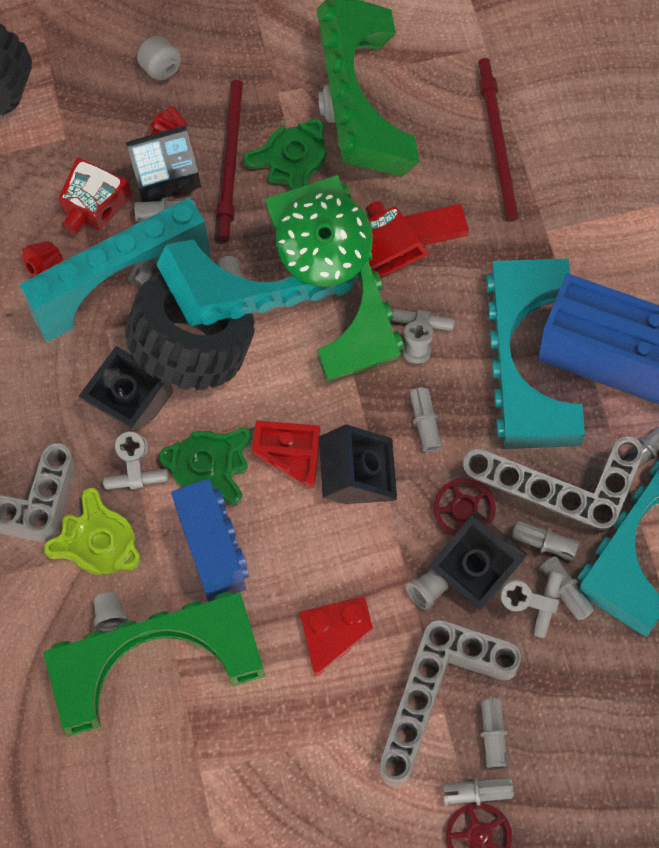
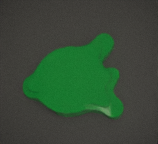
(291, 154)
(209, 457)

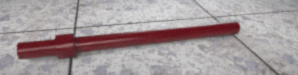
(489, 89)
(225, 209)

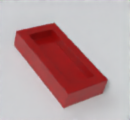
(439, 224)

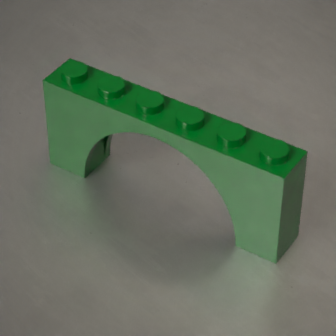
(362, 133)
(370, 337)
(81, 667)

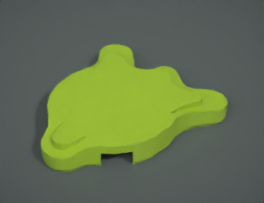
(97, 540)

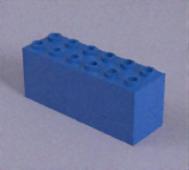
(604, 337)

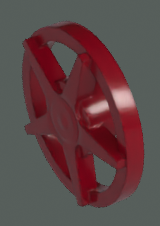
(463, 505)
(478, 833)

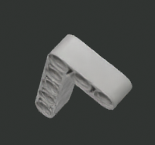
(559, 488)
(37, 505)
(429, 688)

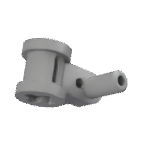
(419, 332)
(136, 477)
(545, 603)

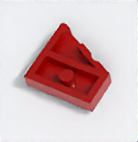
(289, 448)
(334, 630)

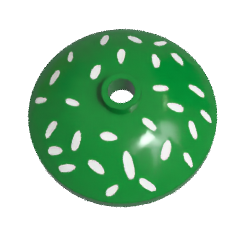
(324, 260)

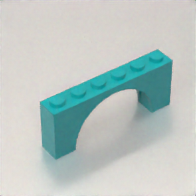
(61, 289)
(213, 294)
(527, 415)
(616, 577)

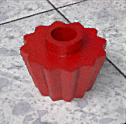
(167, 120)
(41, 257)

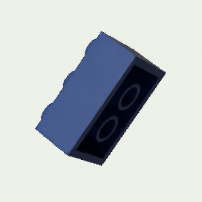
(211, 538)

